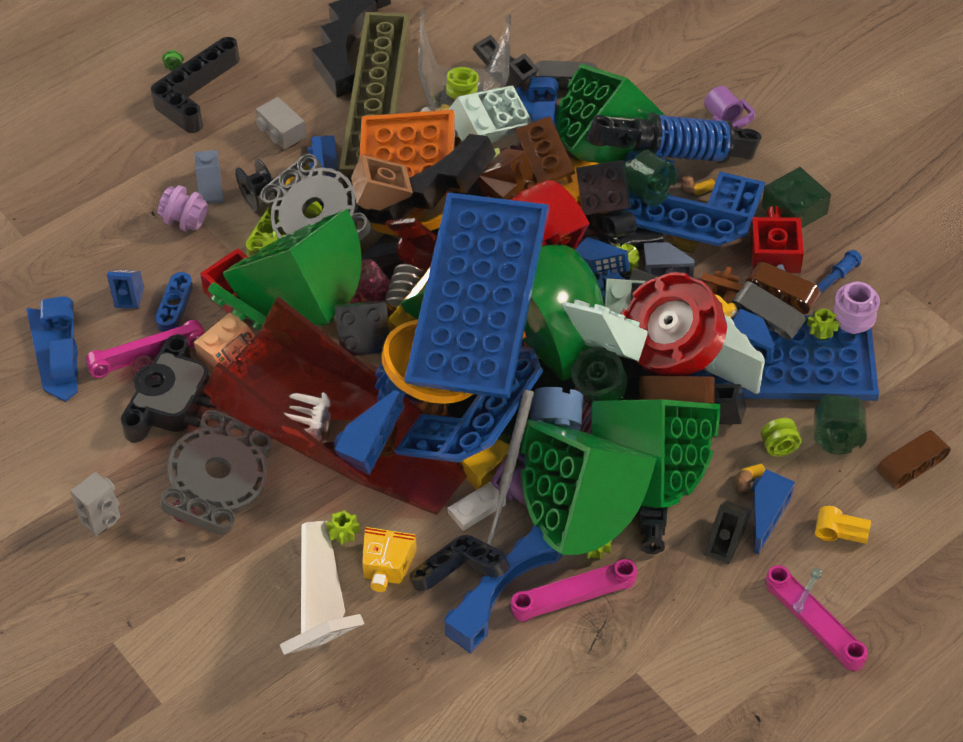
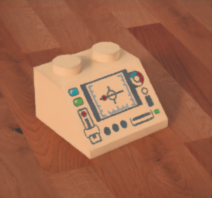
(223, 342)

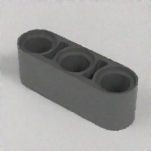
(559, 70)
(777, 314)

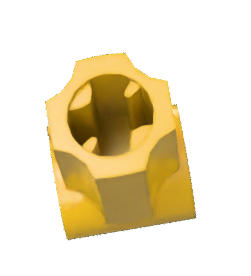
(834, 524)

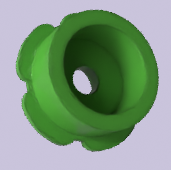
(172, 64)

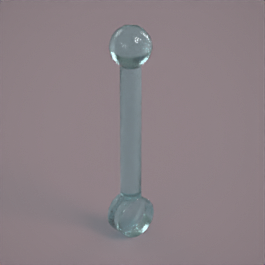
(815, 575)

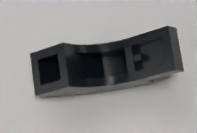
(519, 68)

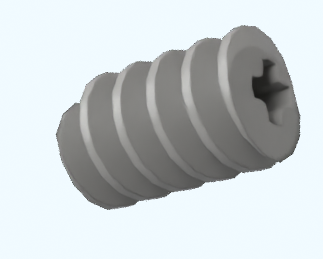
(402, 282)

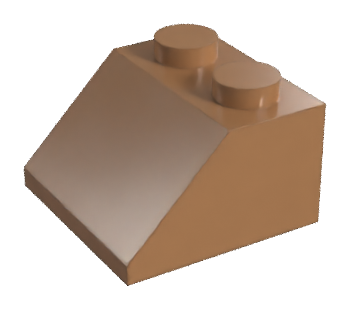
(380, 183)

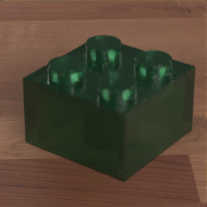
(797, 197)

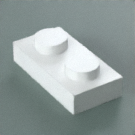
(475, 506)

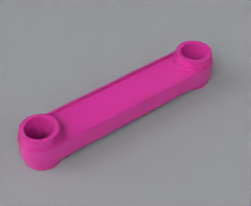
(102, 362)
(573, 590)
(817, 619)

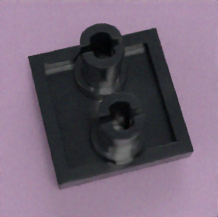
(603, 187)
(362, 327)

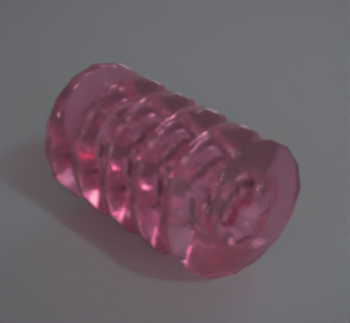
(372, 282)

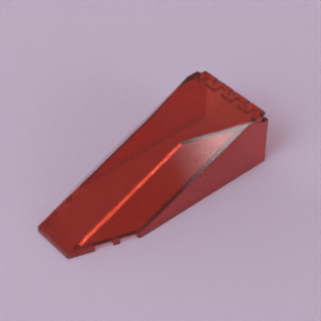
(302, 359)

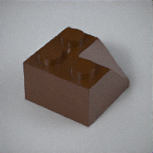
(507, 175)

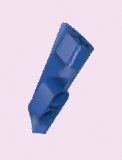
(542, 103)
(55, 346)

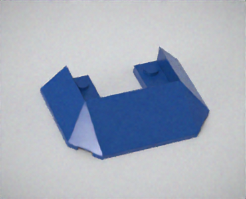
(716, 223)
(480, 426)

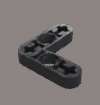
(456, 553)

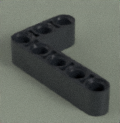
(172, 91)

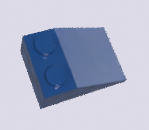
(367, 434)

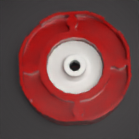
(682, 324)

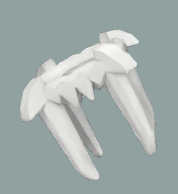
(318, 415)

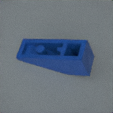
(770, 500)

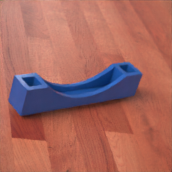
(469, 621)

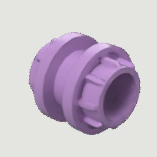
(182, 208)
(856, 307)

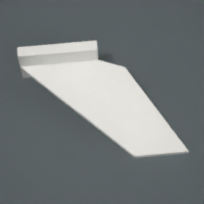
(320, 593)

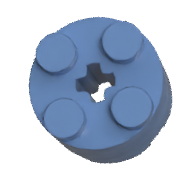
(557, 407)

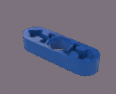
(175, 311)

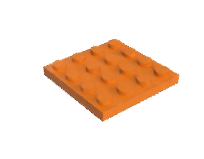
(409, 138)

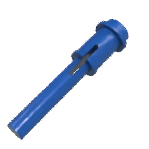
(841, 269)

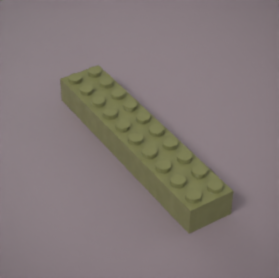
(377, 78)

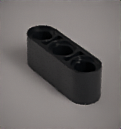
(613, 223)

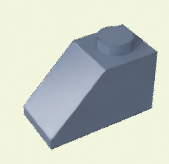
(209, 176)
(665, 258)

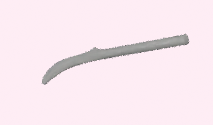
(512, 457)

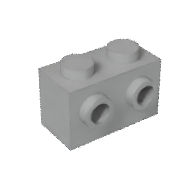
(280, 123)
(96, 503)

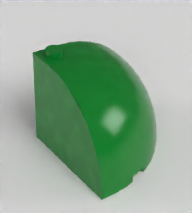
(593, 94)
(305, 268)
(548, 329)
(668, 430)
(581, 486)

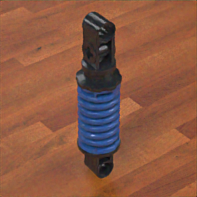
(676, 137)

